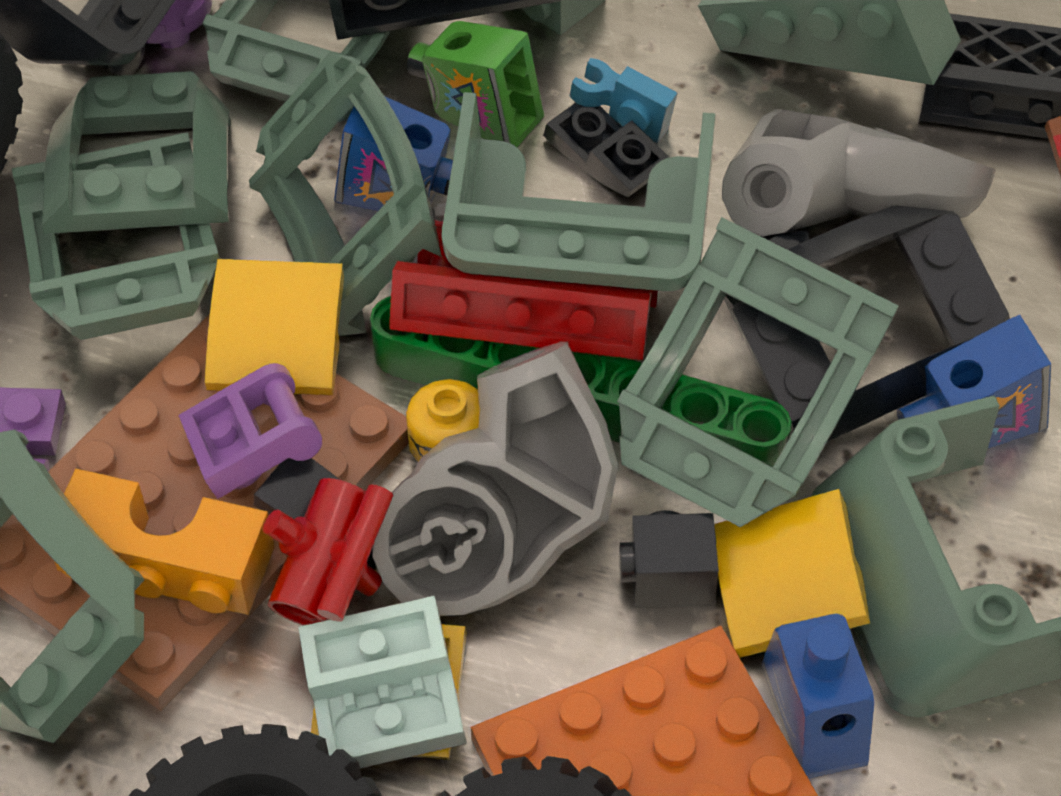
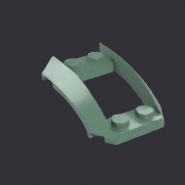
(266, 61)
(141, 194)
(392, 234)
(789, 291)
(125, 293)
(98, 634)

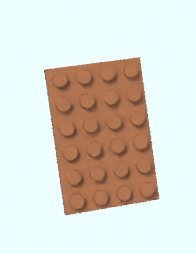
(148, 445)

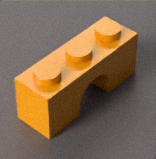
(209, 562)

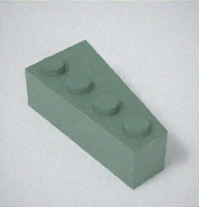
(860, 36)

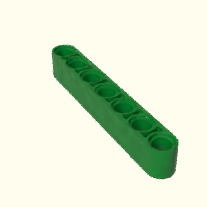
(725, 412)

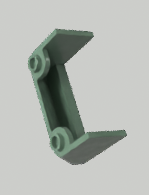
(925, 634)

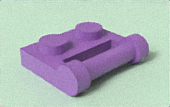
(228, 439)

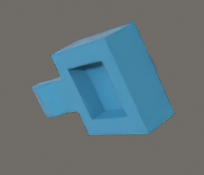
(629, 97)

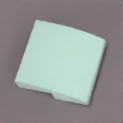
(383, 683)

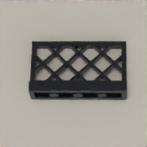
(992, 94)

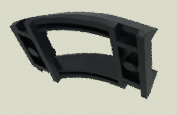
(948, 276)

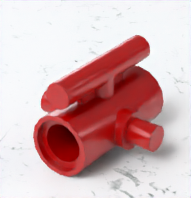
(327, 551)

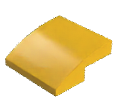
(275, 316)
(789, 570)

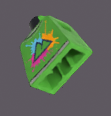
(485, 62)

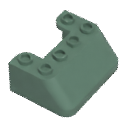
(503, 233)

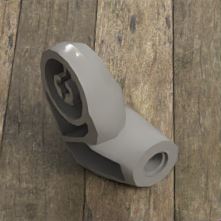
(820, 168)
(504, 498)

